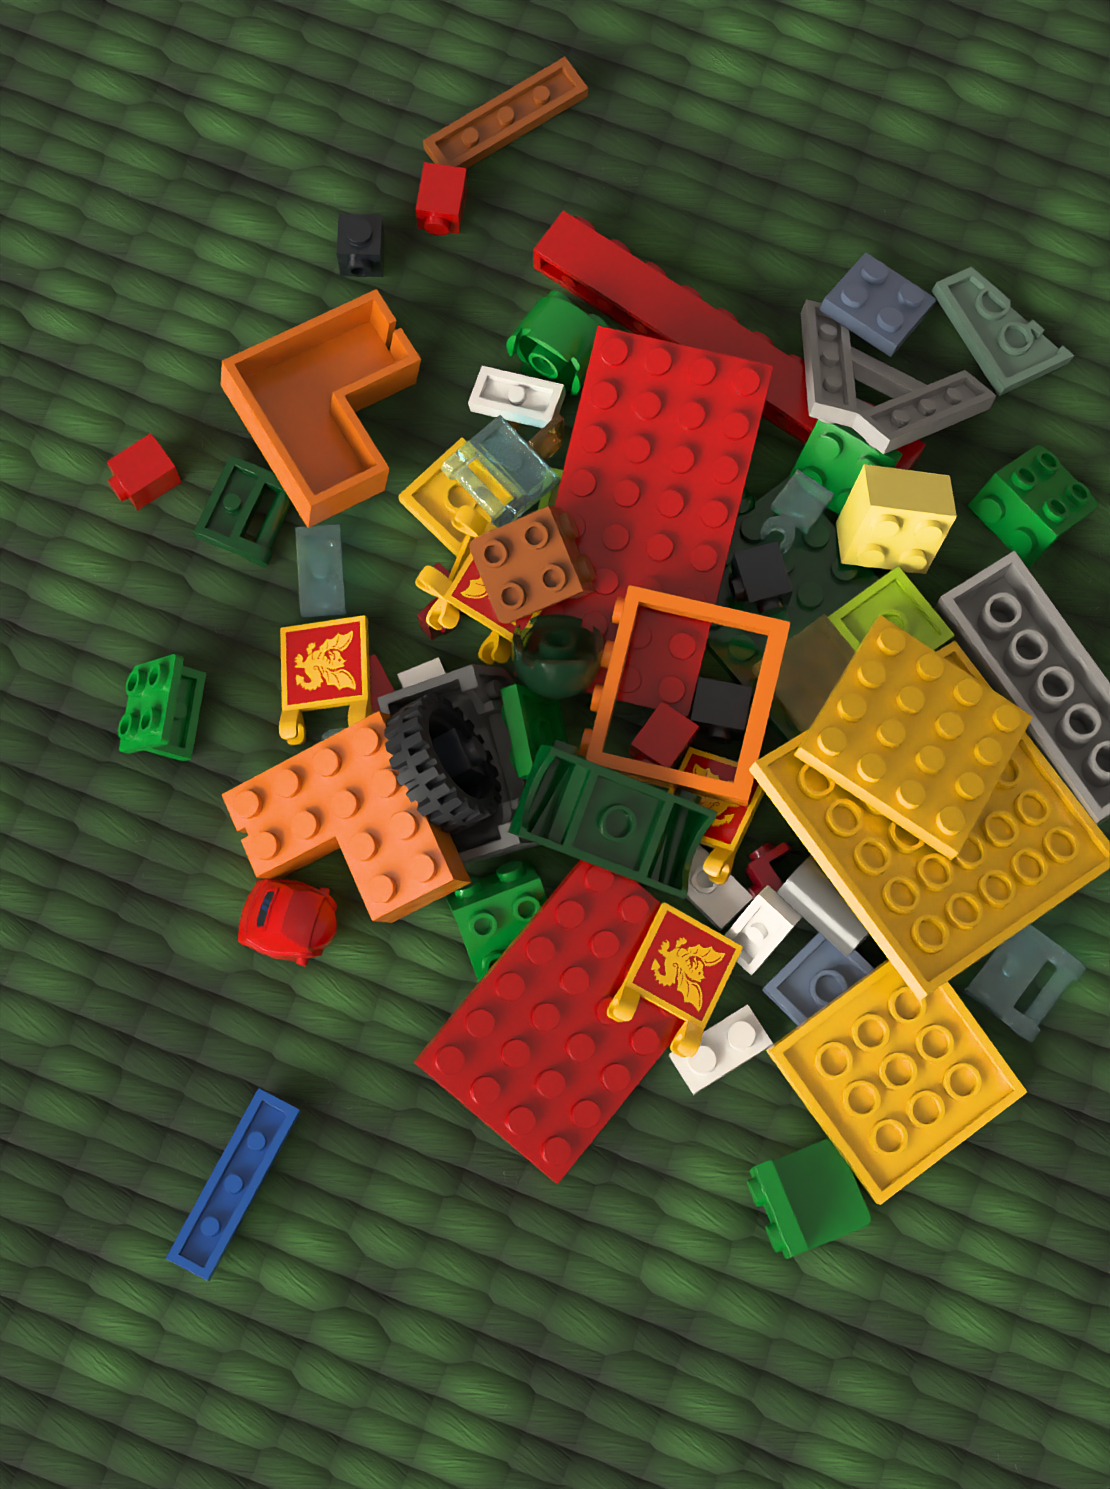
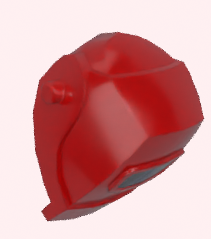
(288, 920)

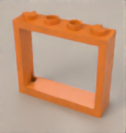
(614, 659)

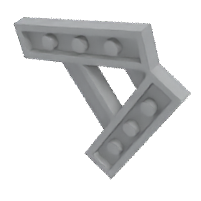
(912, 413)

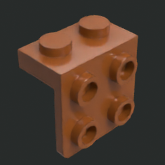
(532, 564)

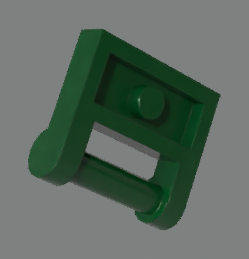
(233, 508)

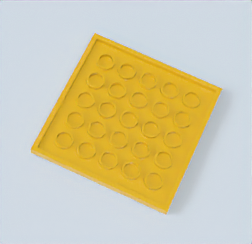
(919, 906)

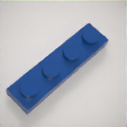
(233, 1185)

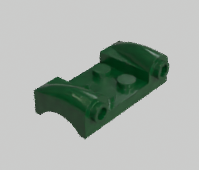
(611, 819)

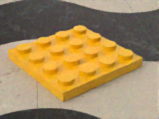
(914, 737)
(895, 1077)

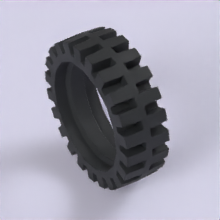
(421, 771)

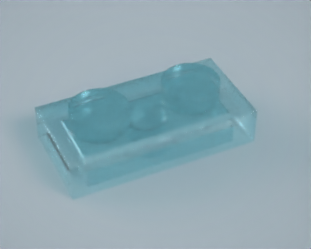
(320, 570)

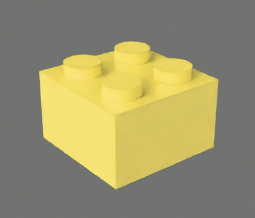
(895, 519)

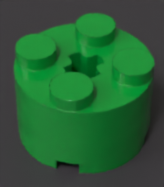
(555, 341)

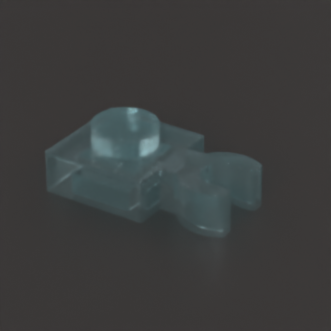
(798, 506)

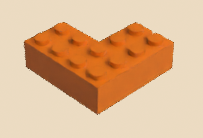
(303, 398)
(348, 800)

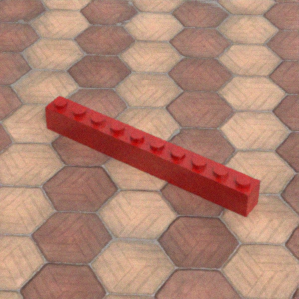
(656, 307)

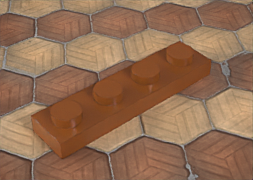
(507, 116)

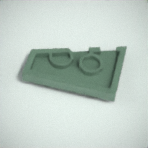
(995, 334)

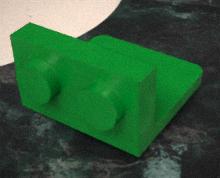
(1032, 503)
(495, 911)
(808, 1198)

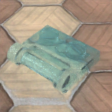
(511, 464)
(1012, 970)

